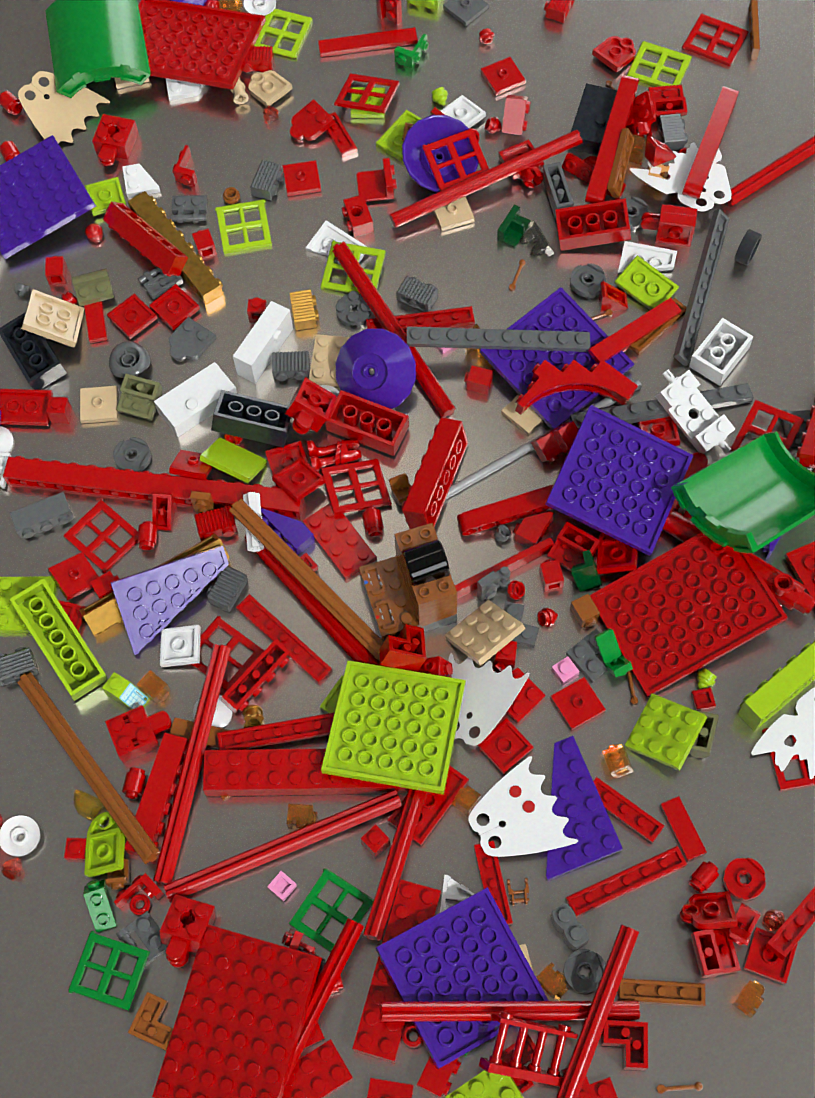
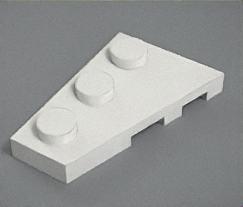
(326, 234)
(657, 257)

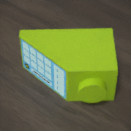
(124, 692)

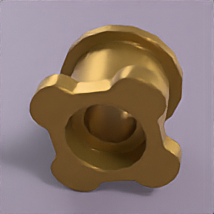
(253, 716)

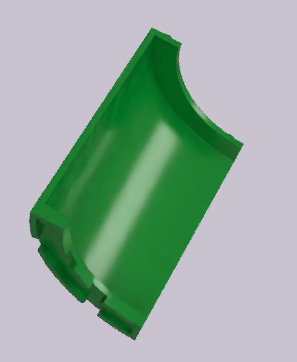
(96, 43)
(749, 495)

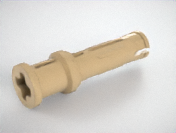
(240, 95)

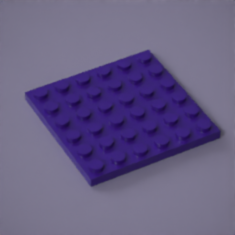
(38, 196)
(554, 313)
(619, 480)
(460, 957)

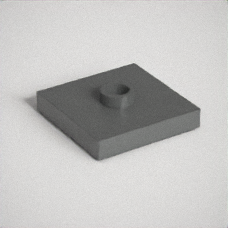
(465, 10)

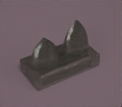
(533, 234)

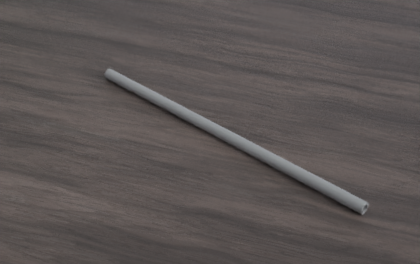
(515, 454)

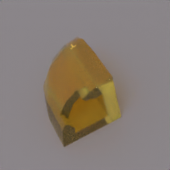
(87, 805)

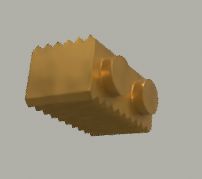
(303, 309)

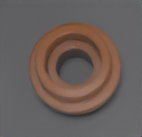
(231, 191)

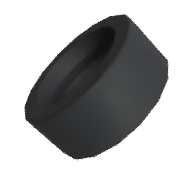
(748, 247)

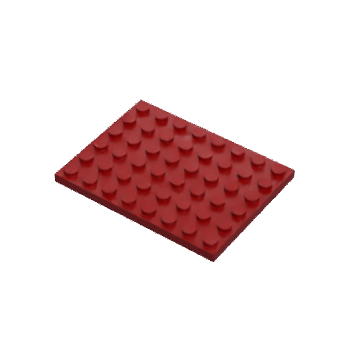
(198, 41)
(686, 610)
(238, 1019)

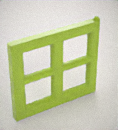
(283, 33)
(665, 52)
(224, 229)
(357, 251)

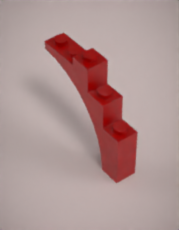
(574, 377)

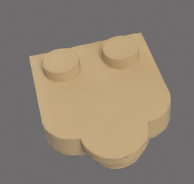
(268, 87)

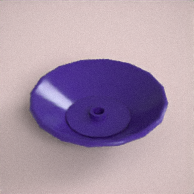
(429, 131)
(391, 362)

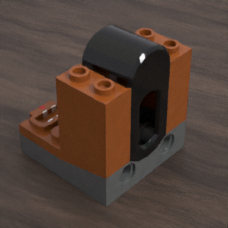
(412, 585)

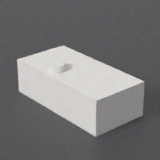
(263, 340)
(193, 399)

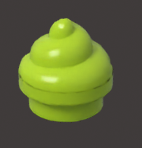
(439, 96)
(705, 678)

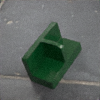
(513, 227)
(586, 573)

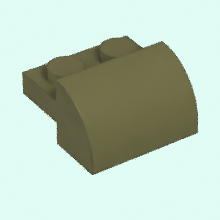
(93, 287)
(139, 397)
(704, 741)

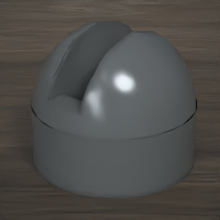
(21, 287)
(502, 533)

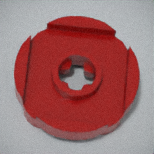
(743, 890)

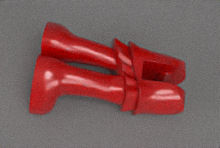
(344, 452)

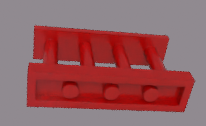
(514, 1067)

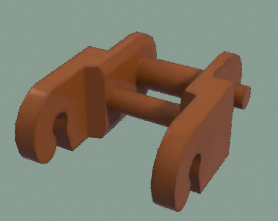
(511, 893)

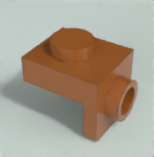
(400, 487)
(119, 878)

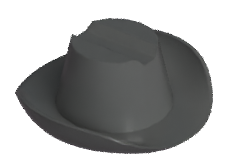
(128, 359)

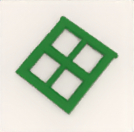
(331, 911)
(108, 971)

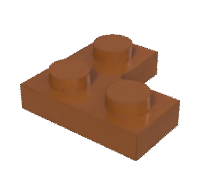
(146, 1024)

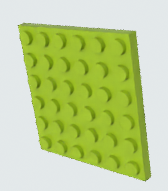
(394, 727)

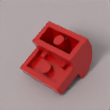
(391, 9)
(668, 100)
(571, 544)
(715, 952)

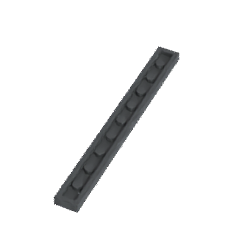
(701, 288)
(498, 339)
(653, 409)

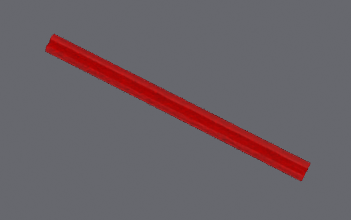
(772, 171)
(485, 178)
(390, 323)
(322, 615)
(191, 765)
(283, 845)
(394, 864)
(327, 982)
(483, 1009)
(598, 1013)

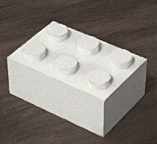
(721, 351)

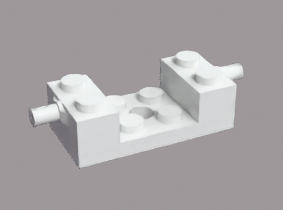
(705, 430)

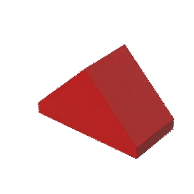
(657, 152)
(611, 298)
(163, 510)

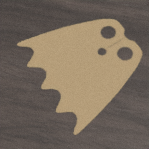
(58, 113)

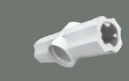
(253, 501)

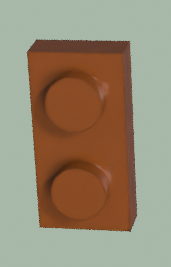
(202, 501)

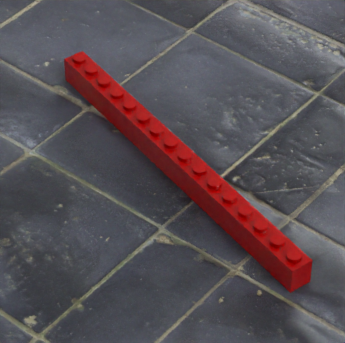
(140, 485)

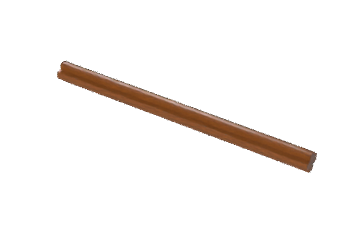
(308, 577)
(89, 768)

